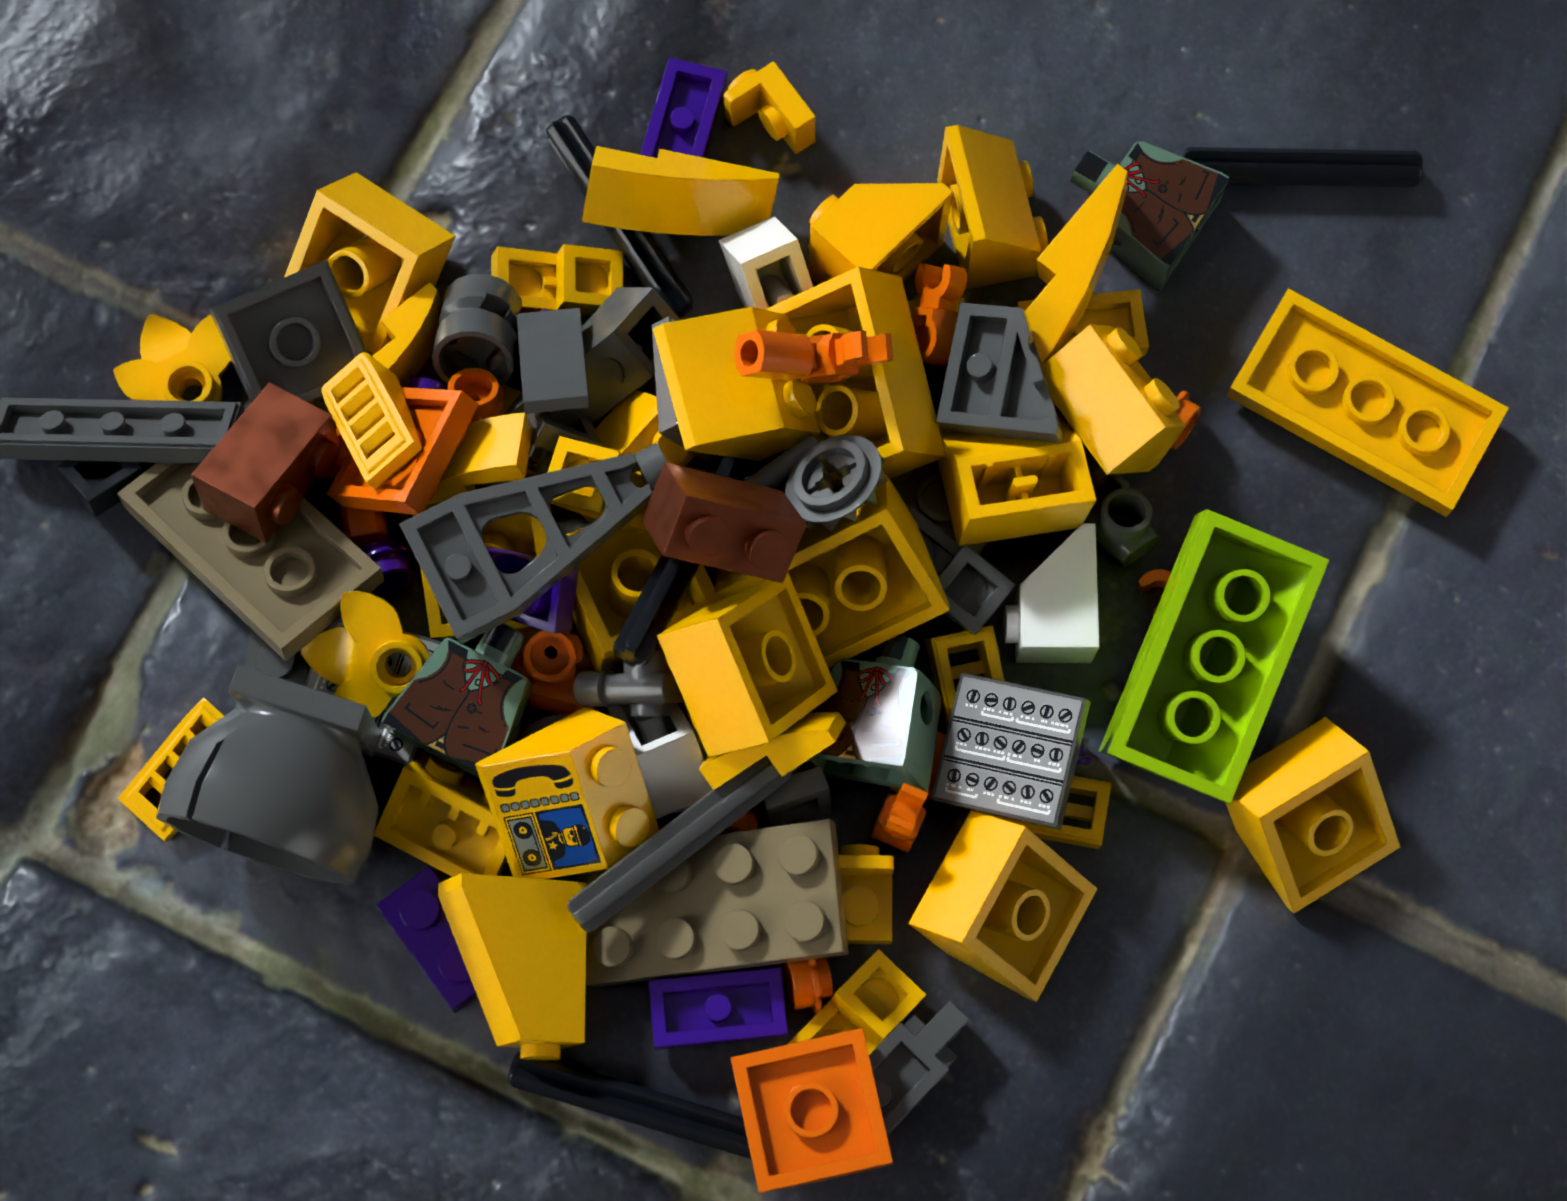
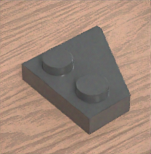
(996, 378)

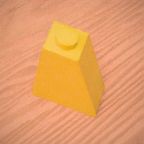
(522, 958)

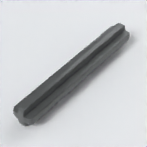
(673, 844)

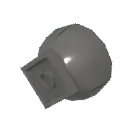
(281, 779)

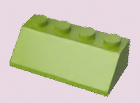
(1214, 655)

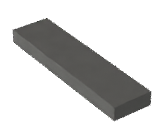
(113, 429)

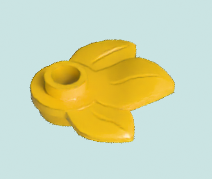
(174, 361)
(359, 652)

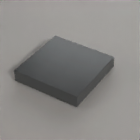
(290, 333)

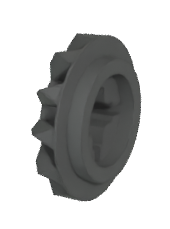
(810, 480)

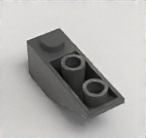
(617, 348)

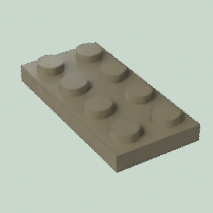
(277, 587)
(729, 907)

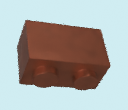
(267, 462)
(723, 523)

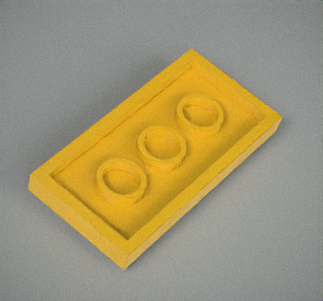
(1367, 402)

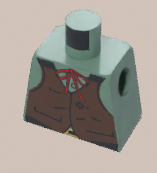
(1162, 208)
(464, 700)
(888, 719)

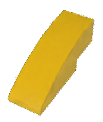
(676, 193)

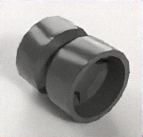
(477, 327)

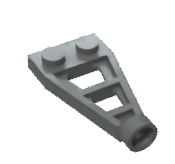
(462, 571)

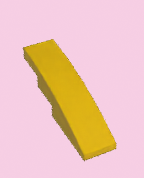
(1074, 265)

